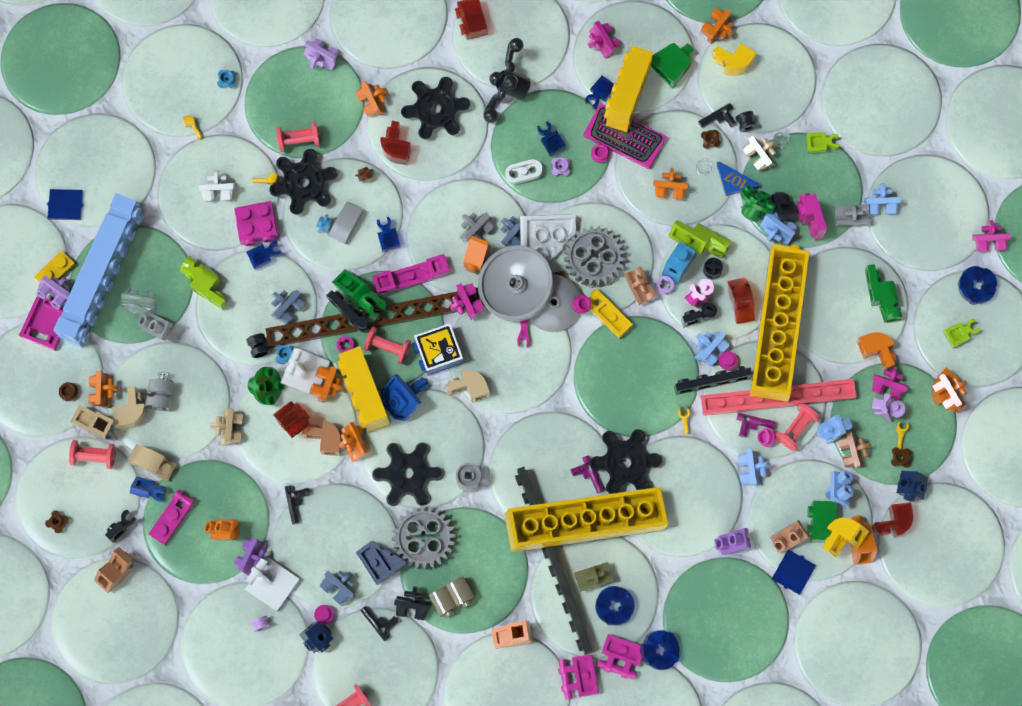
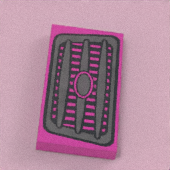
(637, 144)

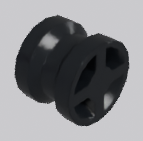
(746, 121)
(713, 264)

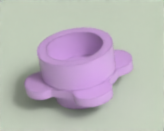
(560, 161)

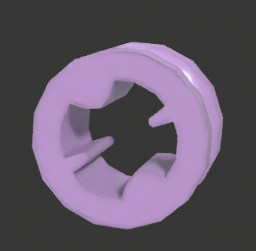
(664, 291)
(260, 623)

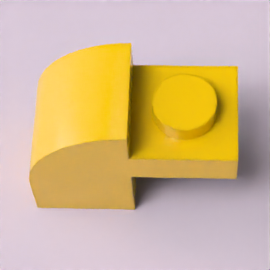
(735, 63)
(844, 531)

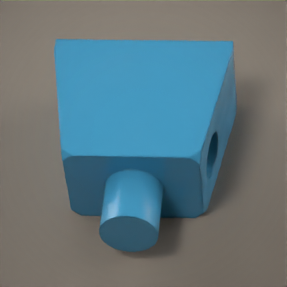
(679, 261)

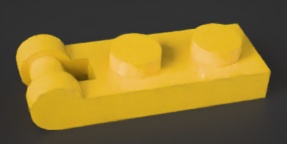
(609, 314)

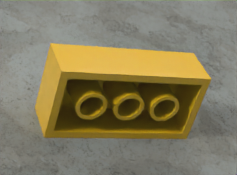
(628, 88)
(361, 384)

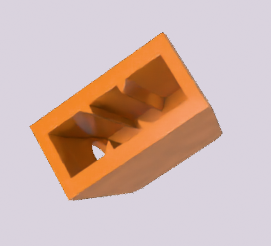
(867, 550)

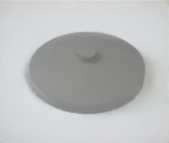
(515, 283)

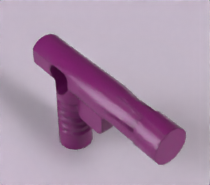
(752, 423)
(588, 473)

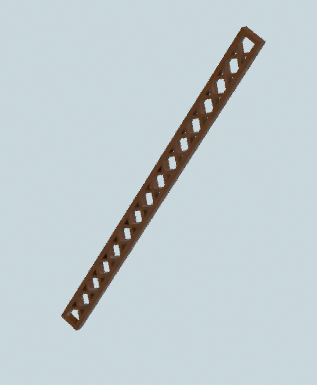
(377, 323)

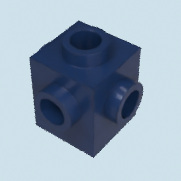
(912, 485)
(316, 637)

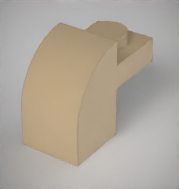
(472, 382)
(131, 414)
(94, 423)
(151, 462)

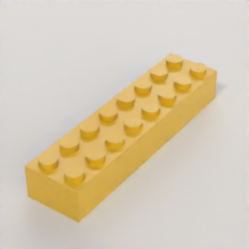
(779, 323)
(585, 519)

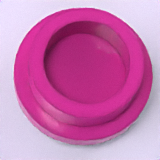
(600, 153)
(581, 304)
(728, 360)
(766, 437)
(324, 614)

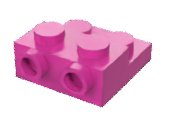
(811, 214)
(256, 223)

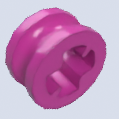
(342, 340)

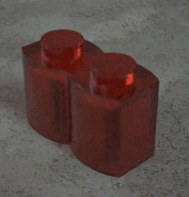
(472, 19)
(292, 418)

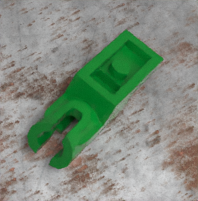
(358, 292)
(883, 294)

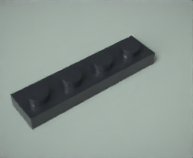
(705, 381)

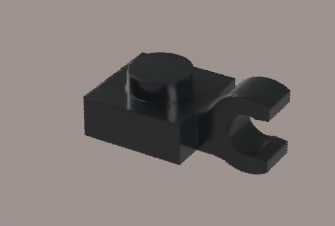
(117, 529)

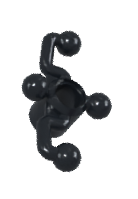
(507, 82)

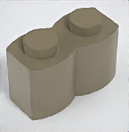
(451, 597)

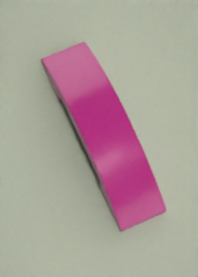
(411, 275)

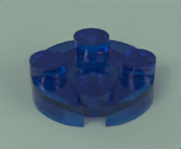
(972, 294)
(618, 595)
(670, 653)

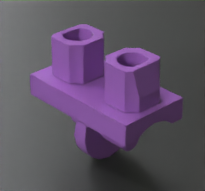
(733, 541)
(254, 552)

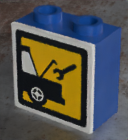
(437, 349)

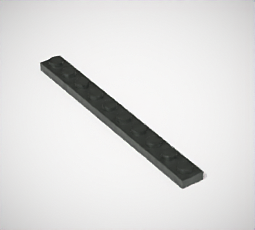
(556, 571)

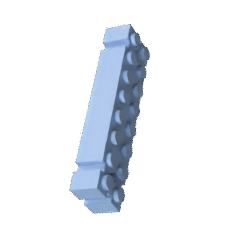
(99, 270)

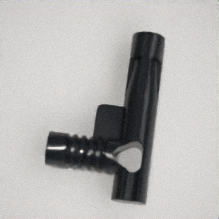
(719, 116)
(295, 501)
(379, 623)

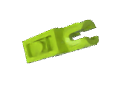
(700, 239)
(203, 282)

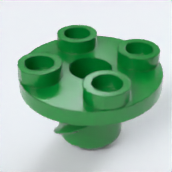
(755, 203)
(266, 385)

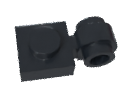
(784, 208)
(692, 317)

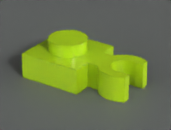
(819, 142)
(958, 333)

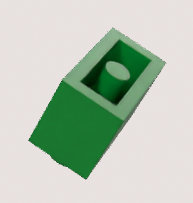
(821, 515)

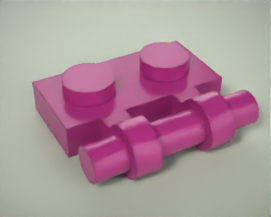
(621, 650)
(584, 676)

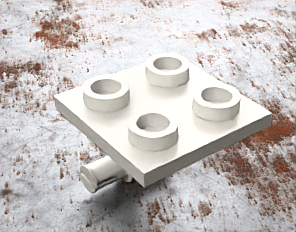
(302, 370)
(270, 583)

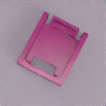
(42, 320)

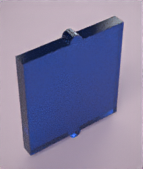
(65, 204)
(793, 572)

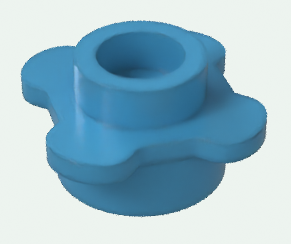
(226, 74)
(323, 223)
(280, 353)

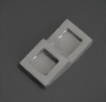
(345, 222)

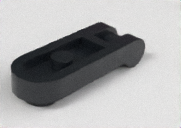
(348, 311)

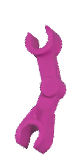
(523, 333)

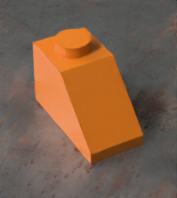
(476, 254)

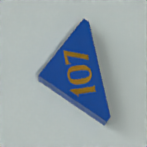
(732, 180)

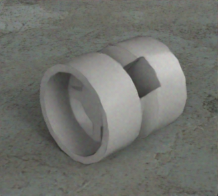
(159, 395)
(468, 477)

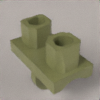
(594, 576)

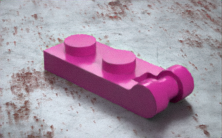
(171, 518)

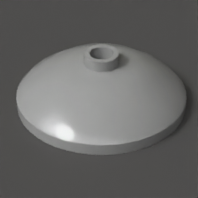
(561, 315)

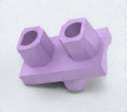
(319, 56)
(55, 288)
(888, 407)

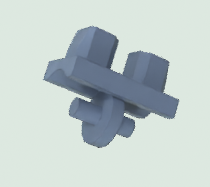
(510, 239)
(281, 312)
(344, 593)

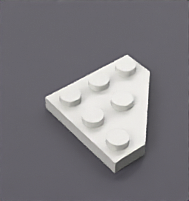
(547, 233)

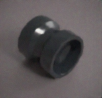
(258, 345)

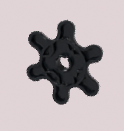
(438, 96)
(294, 173)
(629, 449)
(412, 486)

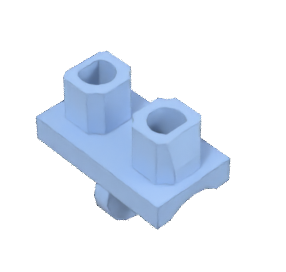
(891, 203)
(778, 230)
(716, 341)
(834, 428)
(750, 459)
(840, 488)

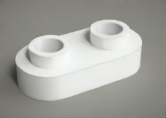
(523, 172)

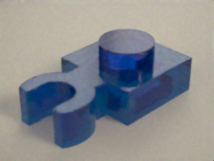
(601, 90)
(551, 141)
(388, 237)
(260, 256)

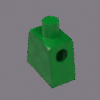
(672, 63)

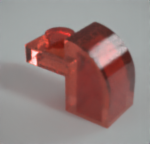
(394, 149)
(742, 300)
(901, 520)

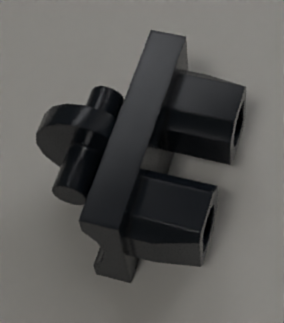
(403, 603)

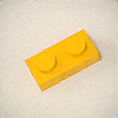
(57, 267)

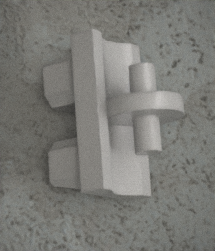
(851, 214)
(481, 222)
(155, 325)

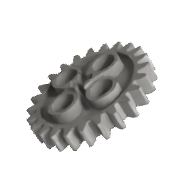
(584, 243)
(423, 520)

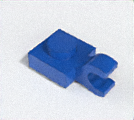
(144, 488)

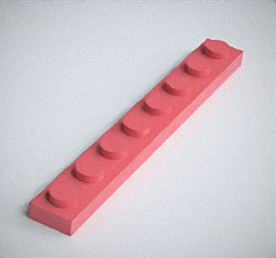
(802, 393)

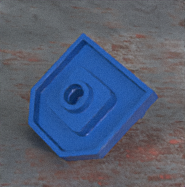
(401, 398)

